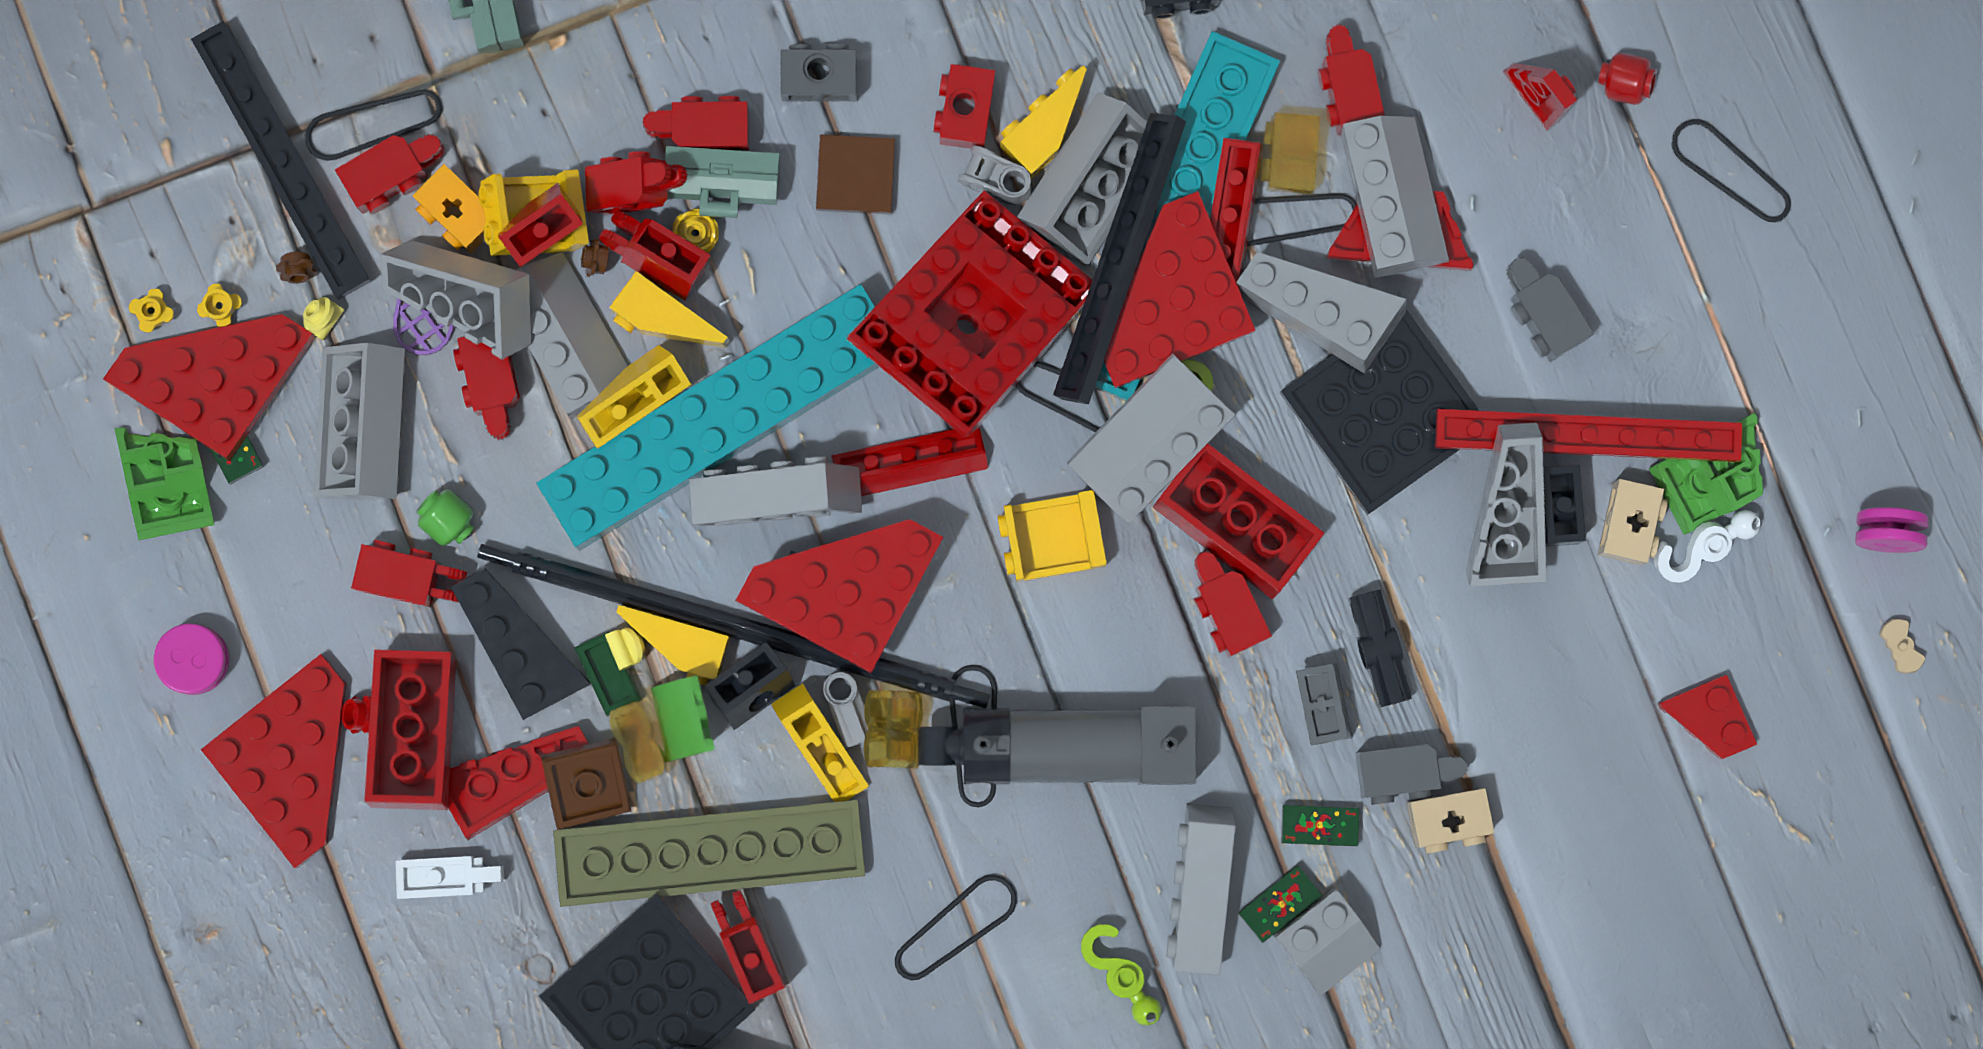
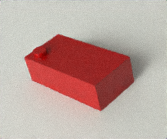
(1238, 520)
(410, 730)

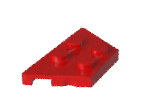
(1352, 243)

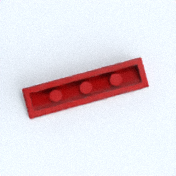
(1235, 199)
(916, 460)

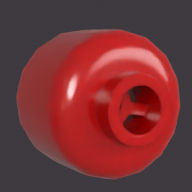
(1628, 78)

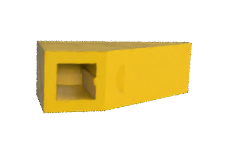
(1041, 133)

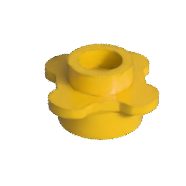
(212, 297)
(159, 317)

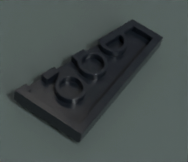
(520, 651)

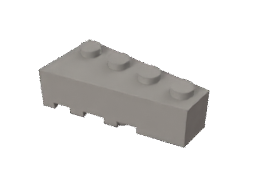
(463, 292)
(1326, 309)
(775, 492)
(1511, 516)
(1203, 889)

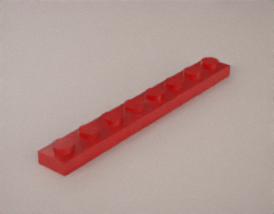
(1596, 435)

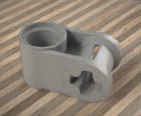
(994, 175)

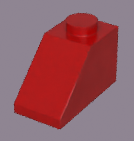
(540, 225)

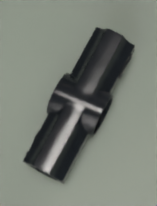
(1380, 648)

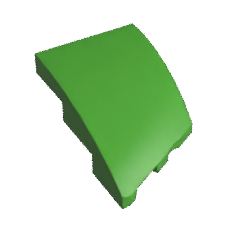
(164, 483)
(1707, 489)
(682, 718)

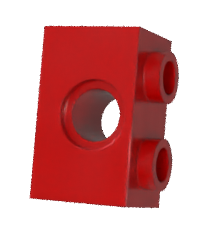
(969, 84)

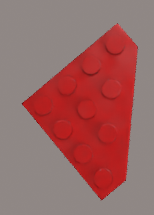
(1178, 297)
(213, 379)
(846, 590)
(285, 759)

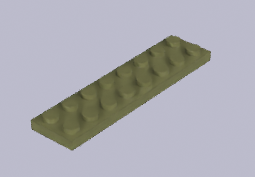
(709, 853)

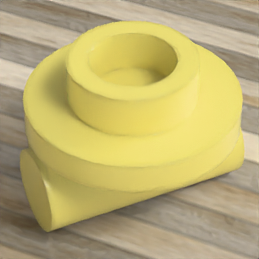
(321, 316)
(626, 647)

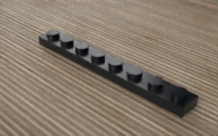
(280, 160)
(1119, 258)

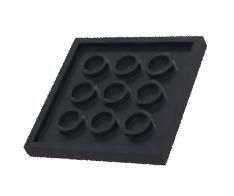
(1381, 422)
(647, 988)

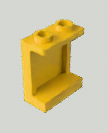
(507, 196)
(1052, 537)

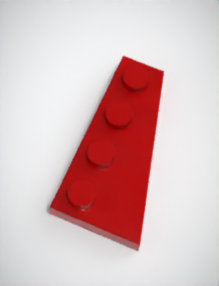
(502, 783)

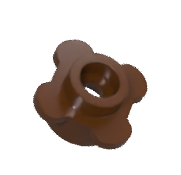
(594, 258)
(296, 267)

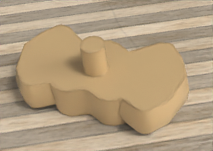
(1901, 646)

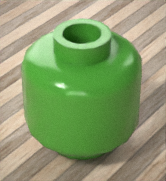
(445, 517)

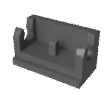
(1324, 704)

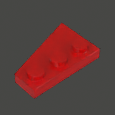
(1543, 91)

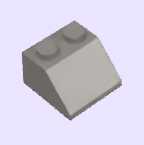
(1327, 941)

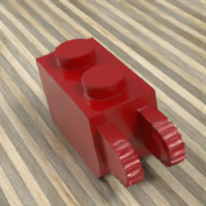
(1349, 81)
(702, 124)
(388, 170)
(630, 183)
(657, 253)
(489, 386)
(1229, 607)
(749, 951)

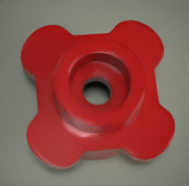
(356, 714)

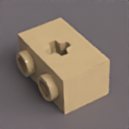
(1617, 537)
(1470, 808)

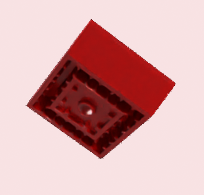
(1000, 281)

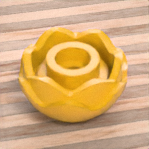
(706, 225)

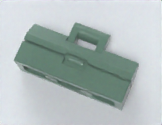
(493, 23)
(725, 174)

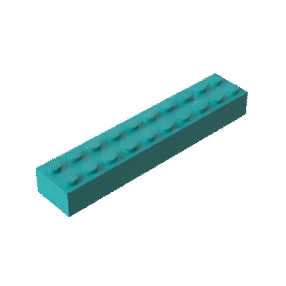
(710, 422)

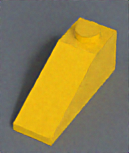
(657, 314)
(633, 395)
(685, 646)
(819, 744)

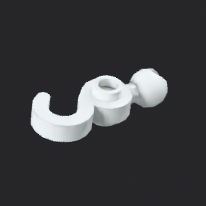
(1708, 542)

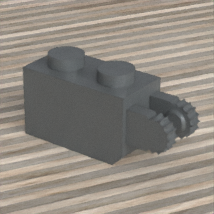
(1546, 310)
(1405, 770)

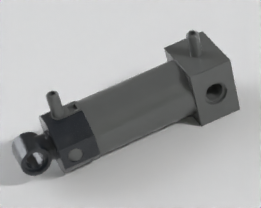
(1067, 746)

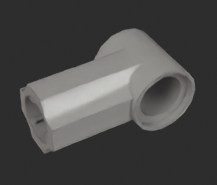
(847, 713)

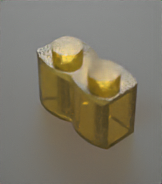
(1291, 153)
(892, 729)
(641, 753)

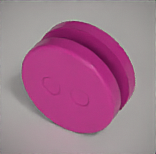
(1891, 530)
(191, 659)

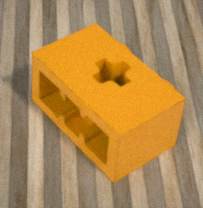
(438, 195)

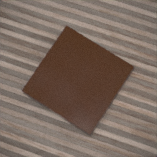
(855, 174)
(585, 783)

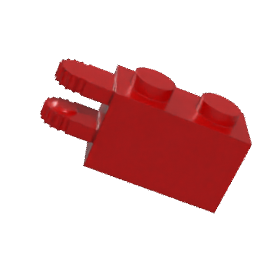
(401, 575)

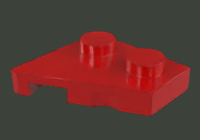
(1712, 717)

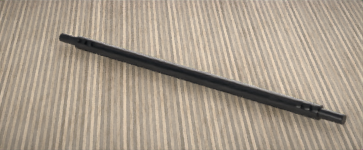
(725, 624)

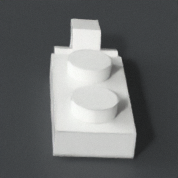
(444, 876)

